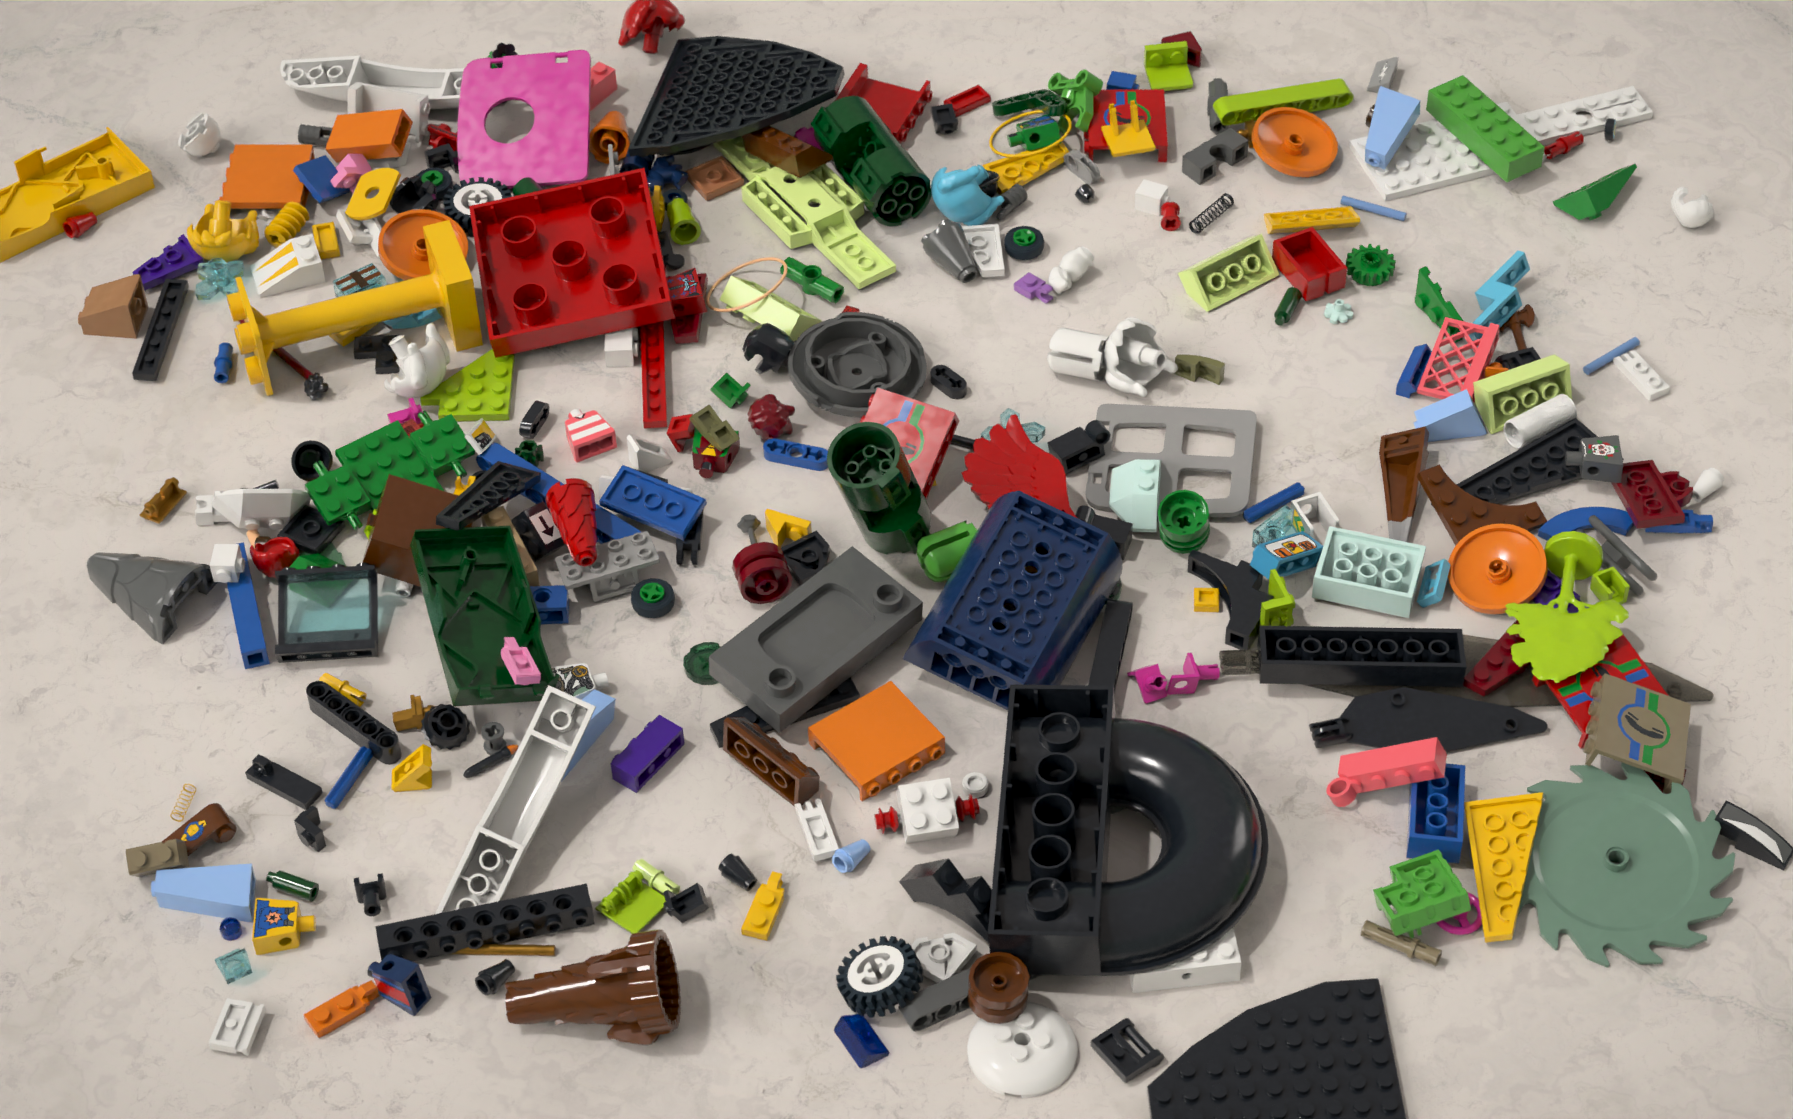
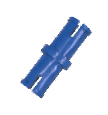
(223, 362)

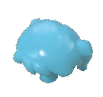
(960, 197)

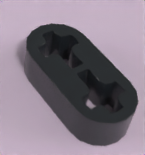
(950, 380)
(534, 419)

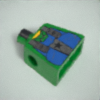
(1035, 133)

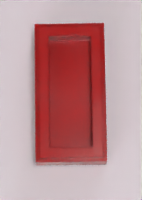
(968, 100)

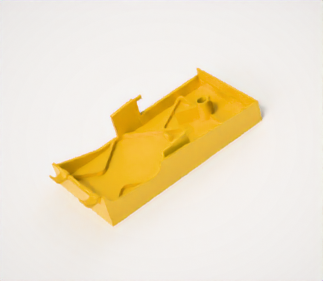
(72, 184)

